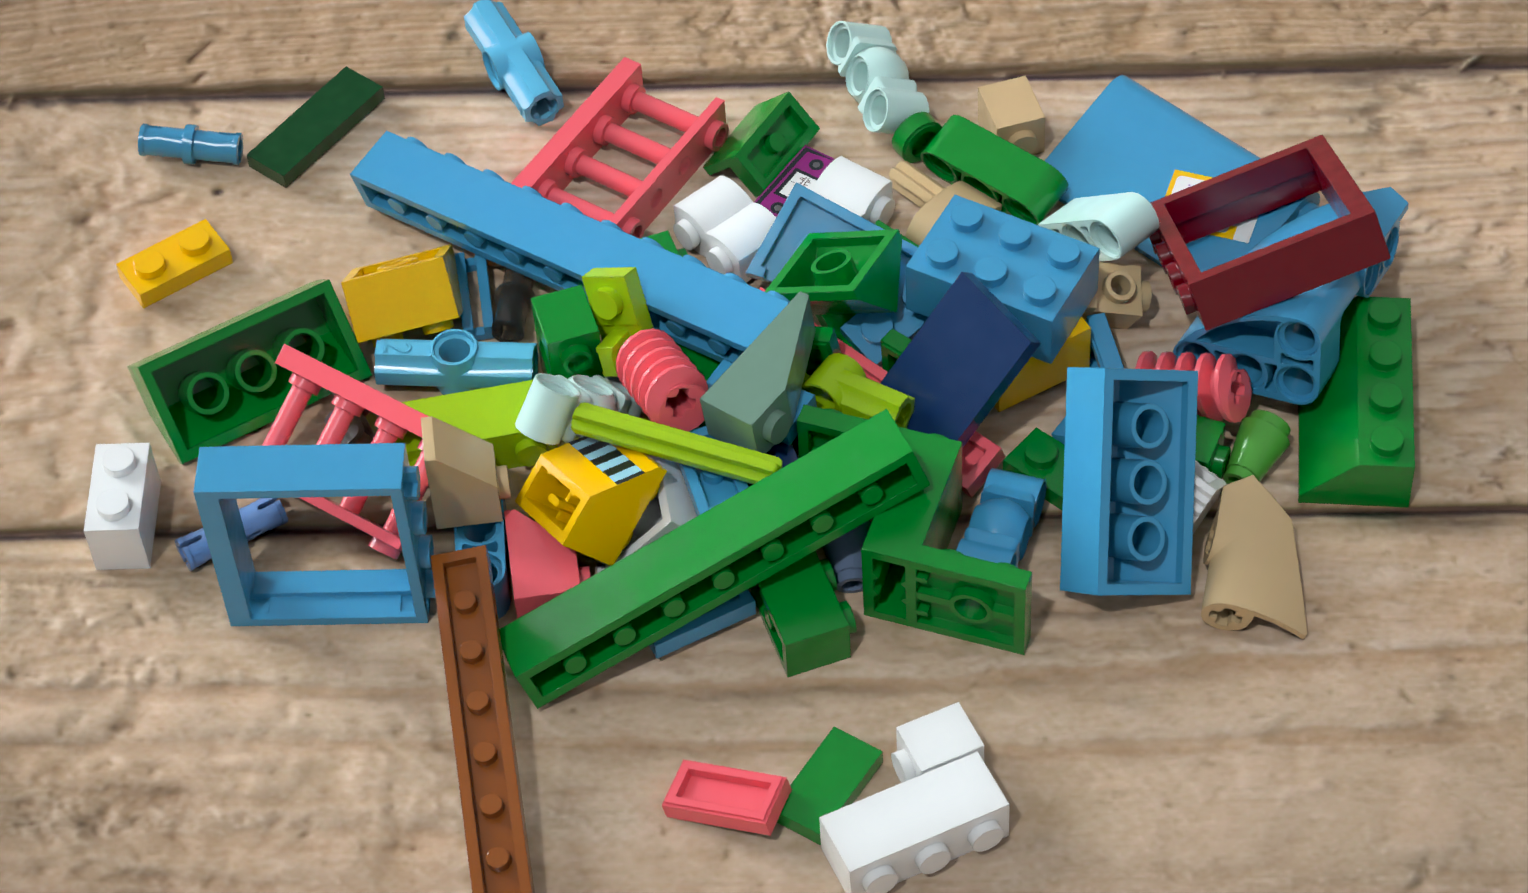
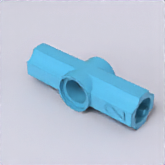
(513, 61)
(454, 362)

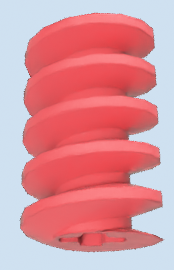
(662, 379)
(1222, 387)

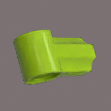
(844, 387)

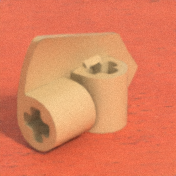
(1252, 562)

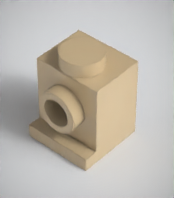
(1131, 295)

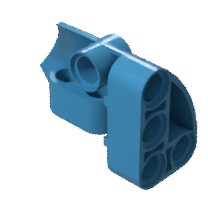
(1296, 342)

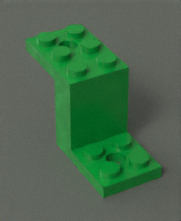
(906, 559)

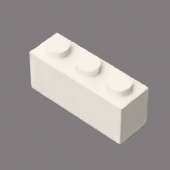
(915, 826)

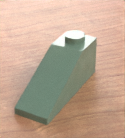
(761, 390)

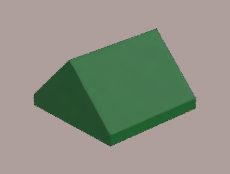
(845, 272)

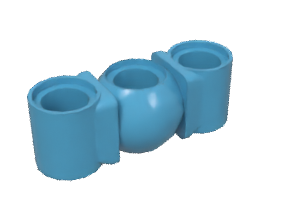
(1004, 517)

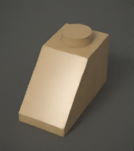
(462, 476)

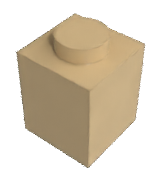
(1013, 113)

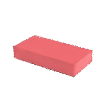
(726, 797)

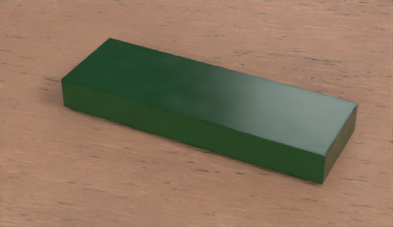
(315, 126)

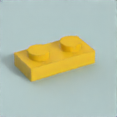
(174, 263)

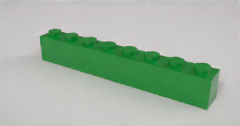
(712, 558)

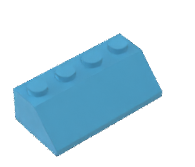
(1128, 481)

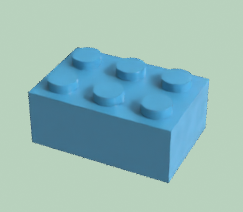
(1027, 267)

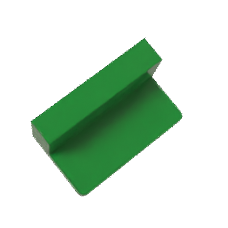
(765, 142)

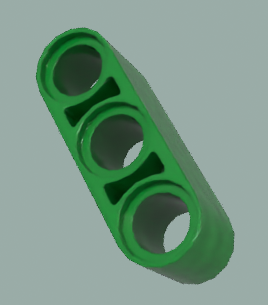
(995, 167)

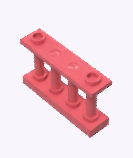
(598, 124)
(349, 401)

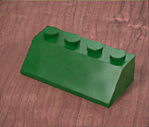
(228, 375)
(1361, 425)

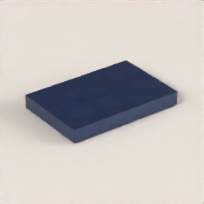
(961, 360)

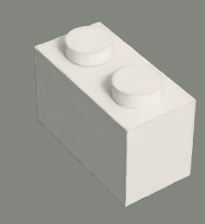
(122, 506)

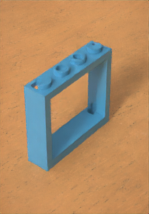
(314, 471)

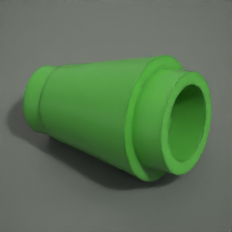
(1257, 446)

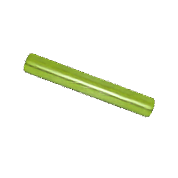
(673, 444)

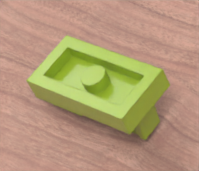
(617, 309)

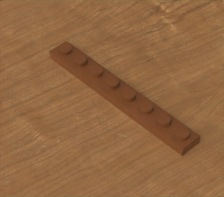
(481, 723)

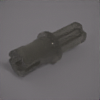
(513, 304)

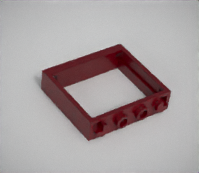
(1281, 268)

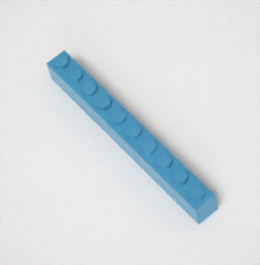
(560, 243)

